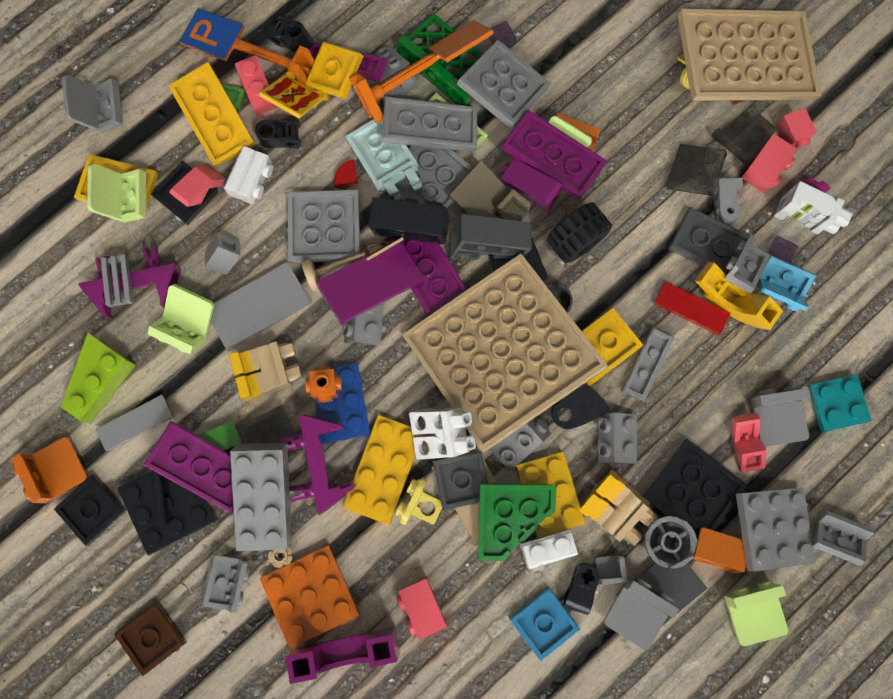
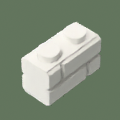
(249, 175)
(548, 549)

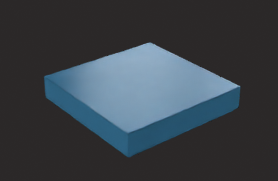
(544, 623)

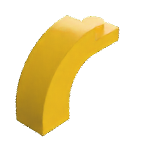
(748, 308)

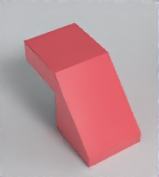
(195, 184)
(747, 444)

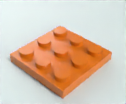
(309, 596)

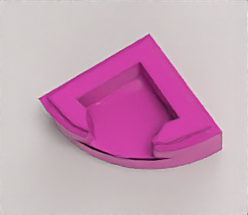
(822, 186)

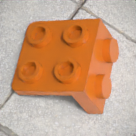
(49, 471)

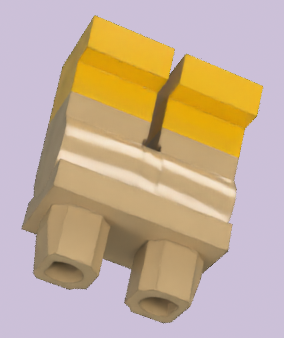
(264, 370)
(618, 508)

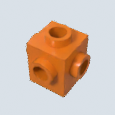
(327, 392)

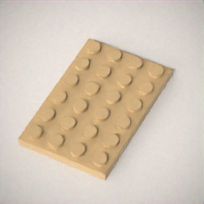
(748, 55)

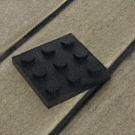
(694, 488)
(184, 511)

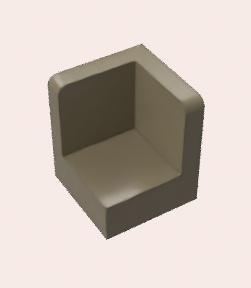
(513, 207)

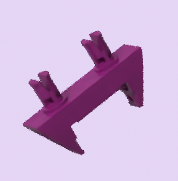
(163, 276)
(319, 486)

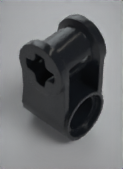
(290, 34)
(280, 133)
(580, 593)

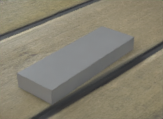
(647, 364)
(134, 423)

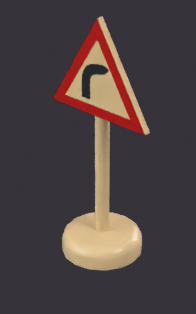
(371, 250)

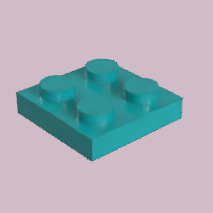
(839, 403)

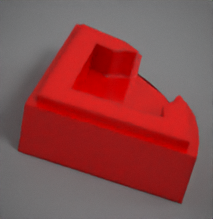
(346, 174)

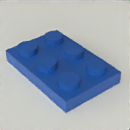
(347, 409)

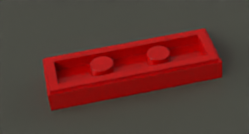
(692, 308)

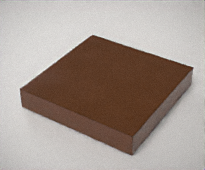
(150, 638)

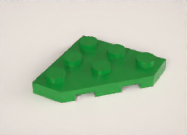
(510, 515)

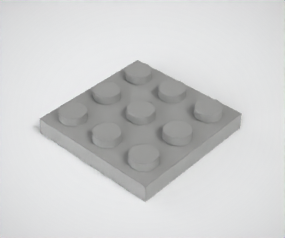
(503, 84)
(438, 173)
(323, 225)
(775, 529)

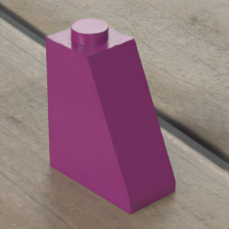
(531, 184)

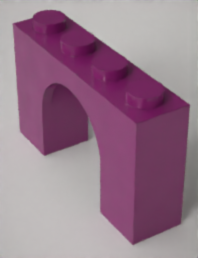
(311, 660)

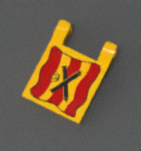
(292, 95)

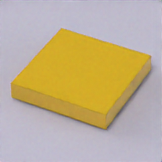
(332, 70)

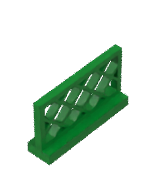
(436, 73)

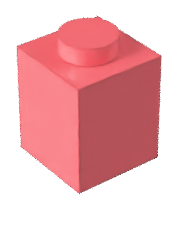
(796, 128)

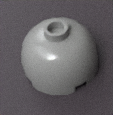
(670, 542)

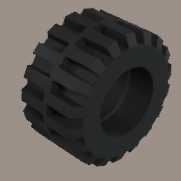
(579, 232)

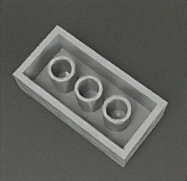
(261, 496)

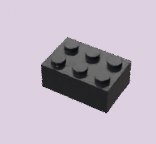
(409, 219)

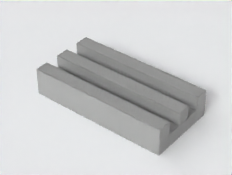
(113, 260)

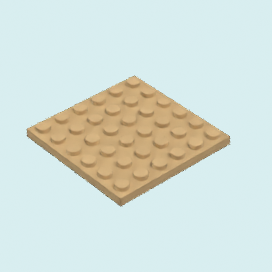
(504, 351)

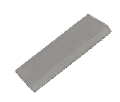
(430, 124)
(258, 306)

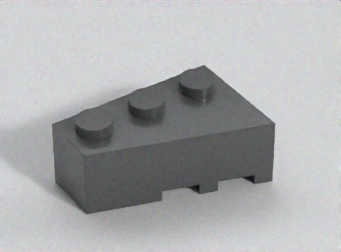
(489, 235)

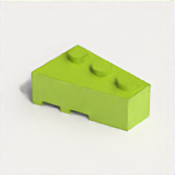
(95, 379)

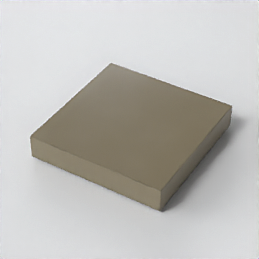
(479, 191)

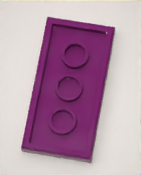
(554, 154)
(441, 279)
(369, 282)
(193, 465)

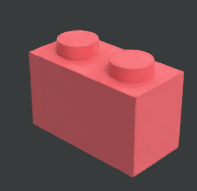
(254, 82)
(769, 163)
(421, 608)

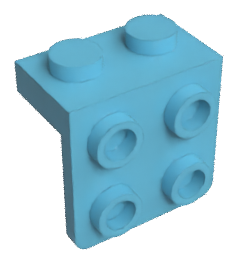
(786, 283)

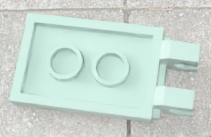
(384, 161)

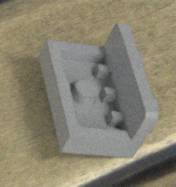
(747, 265)
(365, 327)
(617, 438)
(842, 537)
(225, 583)

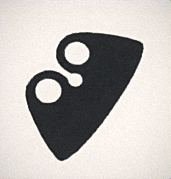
(585, 405)

